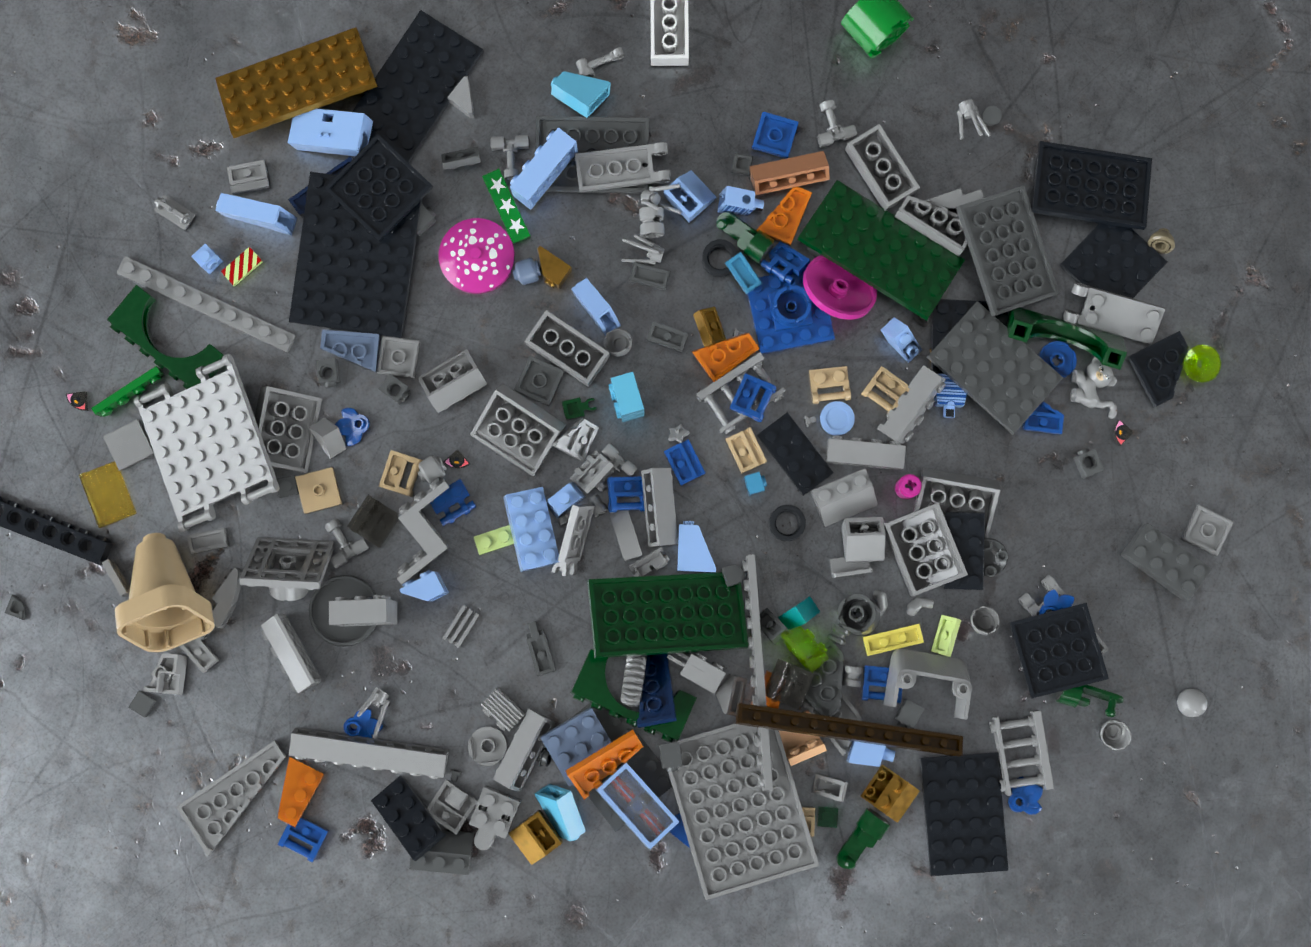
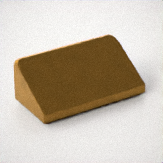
(709, 326)

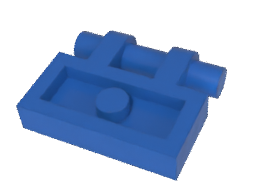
(788, 258)
(454, 494)

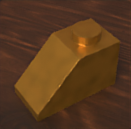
(553, 269)

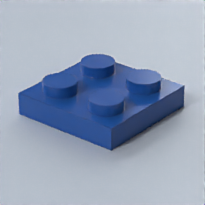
(775, 135)

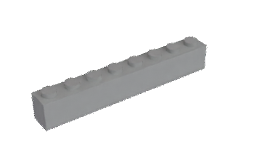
(369, 752)

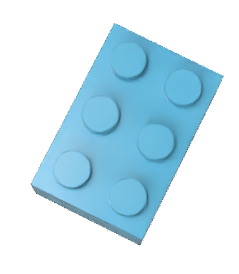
(627, 397)

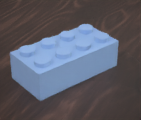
(543, 168)
(531, 529)

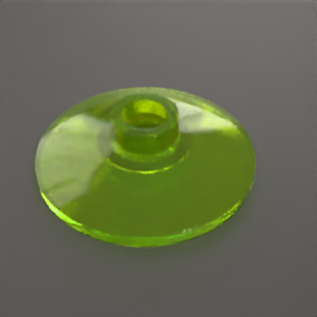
(1210, 363)

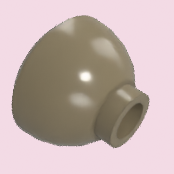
(1162, 241)

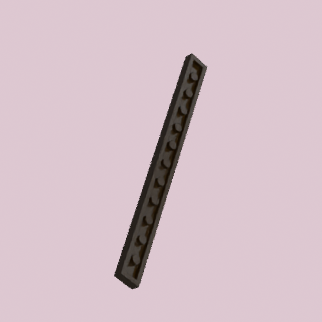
(849, 729)

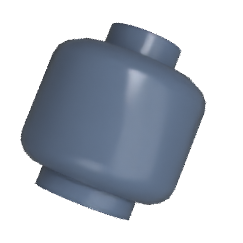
(527, 271)

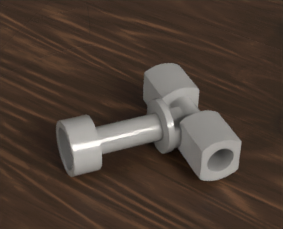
(835, 131)
(510, 147)
(619, 464)
(347, 549)

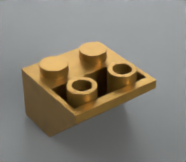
(890, 793)
(535, 837)

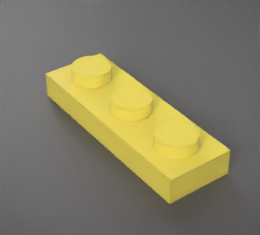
(893, 639)

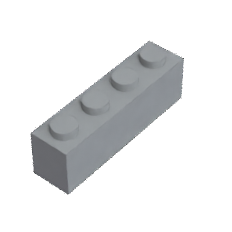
(865, 454)
(659, 507)
(523, 751)

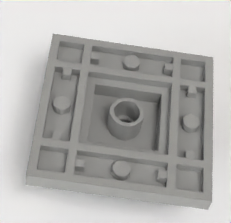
(287, 566)

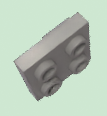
(451, 806)

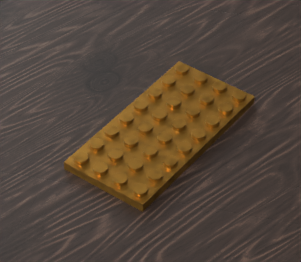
(295, 82)

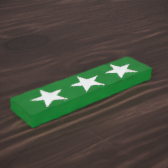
(506, 206)

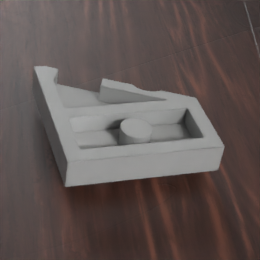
(577, 439)

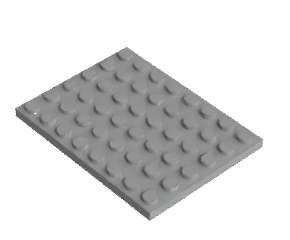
(730, 823)

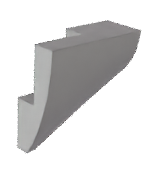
(168, 675)

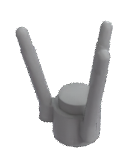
(969, 111)
(652, 198)
(655, 252)
(377, 698)

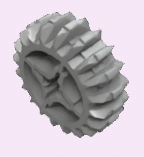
(633, 680)

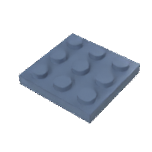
(575, 741)

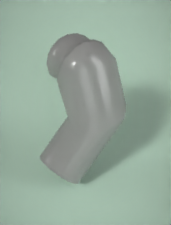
(881, 599)
(917, 603)

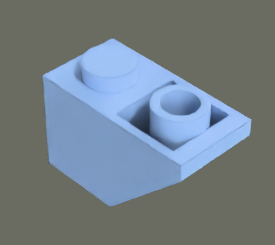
(901, 339)

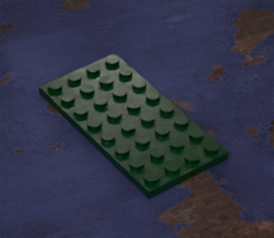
(881, 250)
(666, 615)

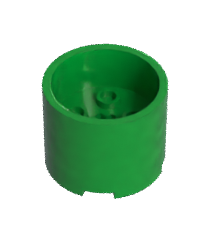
(876, 24)

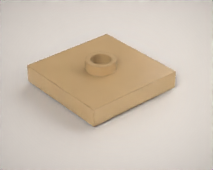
(318, 490)

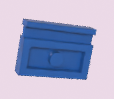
(684, 462)

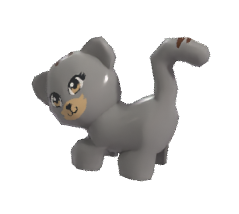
(1096, 376)

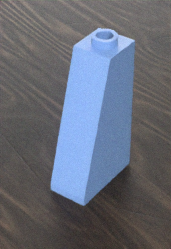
(256, 213)

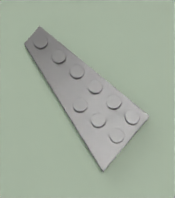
(222, 802)

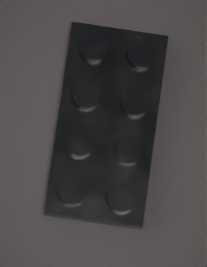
(795, 454)
(968, 535)
(408, 818)

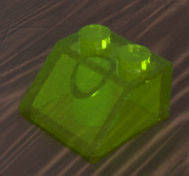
(805, 648)

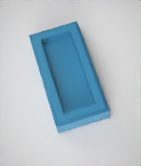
(743, 273)

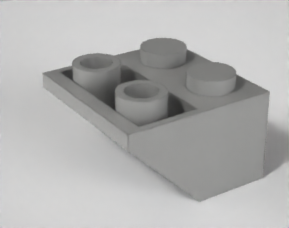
(863, 539)

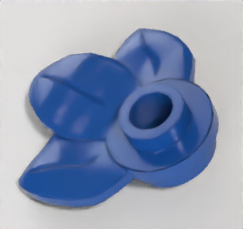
(349, 426)
(1054, 602)
(365, 725)
(1029, 796)

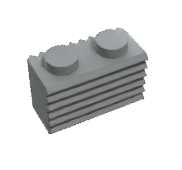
(502, 709)

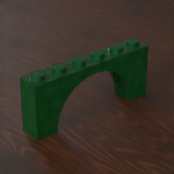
(132, 319)
(1104, 346)
(592, 687)

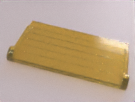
(107, 494)

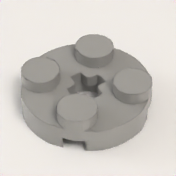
(496, 752)

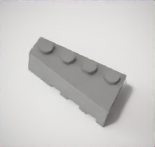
(933, 222)
(913, 405)

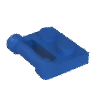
(747, 394)
(625, 488)
(876, 677)
(307, 832)

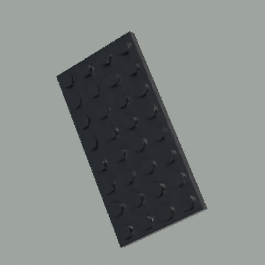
(417, 83)

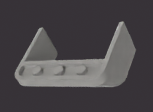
(908, 664)

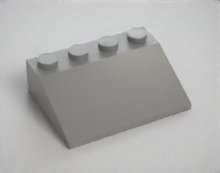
(284, 426)
(517, 429)
(958, 494)
(924, 549)

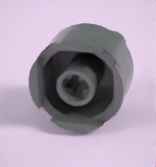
(859, 604)

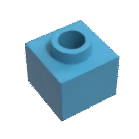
(755, 483)

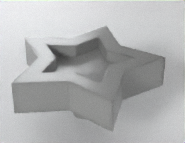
(678, 433)

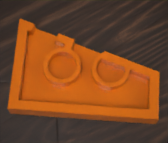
(786, 217)
(725, 355)
(297, 791)

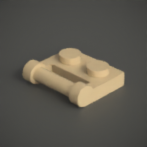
(828, 379)
(889, 385)
(395, 471)

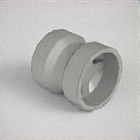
(852, 676)

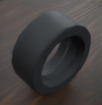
(705, 257)
(787, 508)

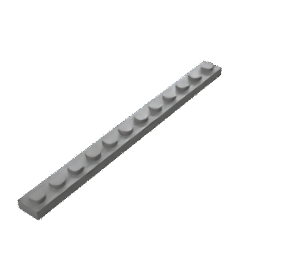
(756, 663)

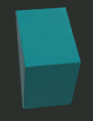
(799, 614)

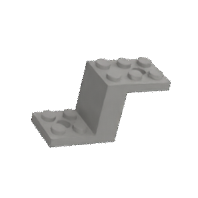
(421, 530)

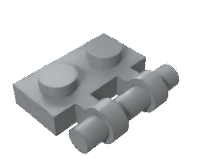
(591, 471)

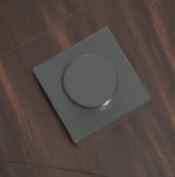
(287, 486)

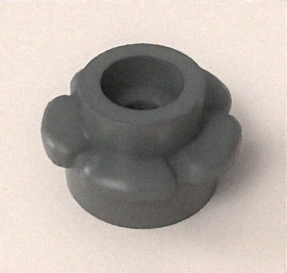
(544, 758)

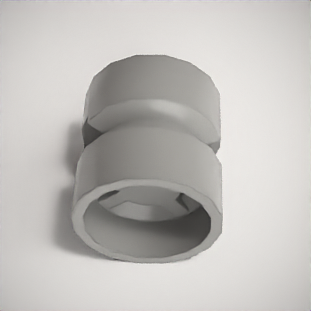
(651, 223)

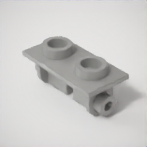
(174, 212)
(645, 565)

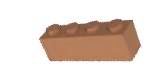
(789, 173)

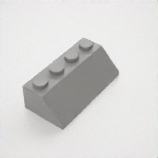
(290, 653)

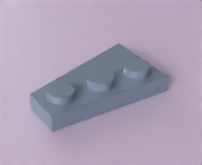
(352, 346)

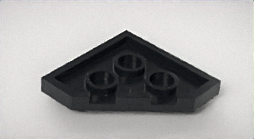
(1160, 367)

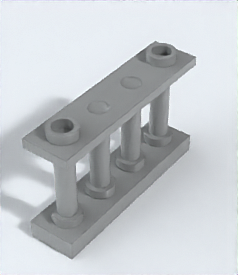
(723, 384)
(1040, 759)

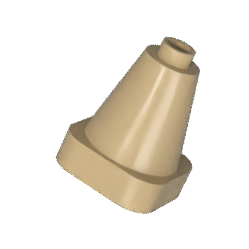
(162, 601)

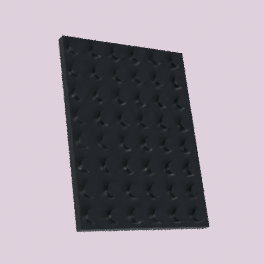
(346, 273)

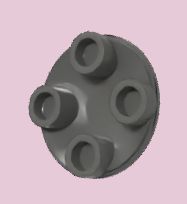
(994, 557)

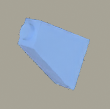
(596, 306)
(692, 550)

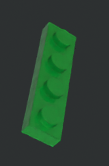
(122, 396)

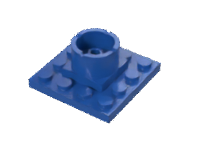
(782, 328)

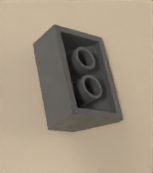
(449, 855)

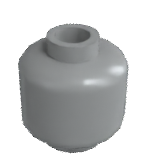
(431, 469)

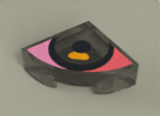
(78, 400)
(1121, 432)
(457, 460)

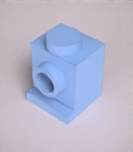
(207, 258)

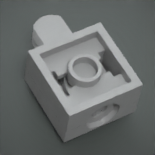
(699, 671)
(493, 816)

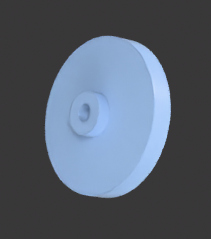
(837, 418)

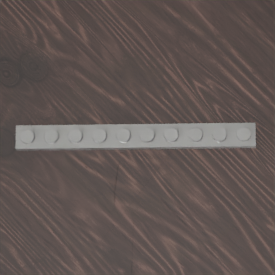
(206, 304)

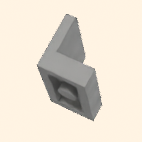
(841, 569)

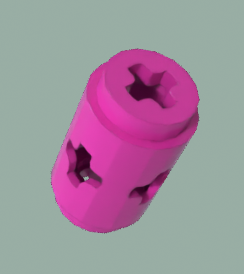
(910, 480)

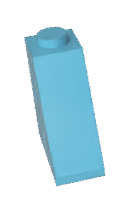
(580, 92)
(561, 811)

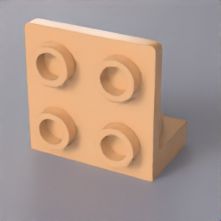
(801, 746)

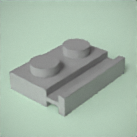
(248, 177)

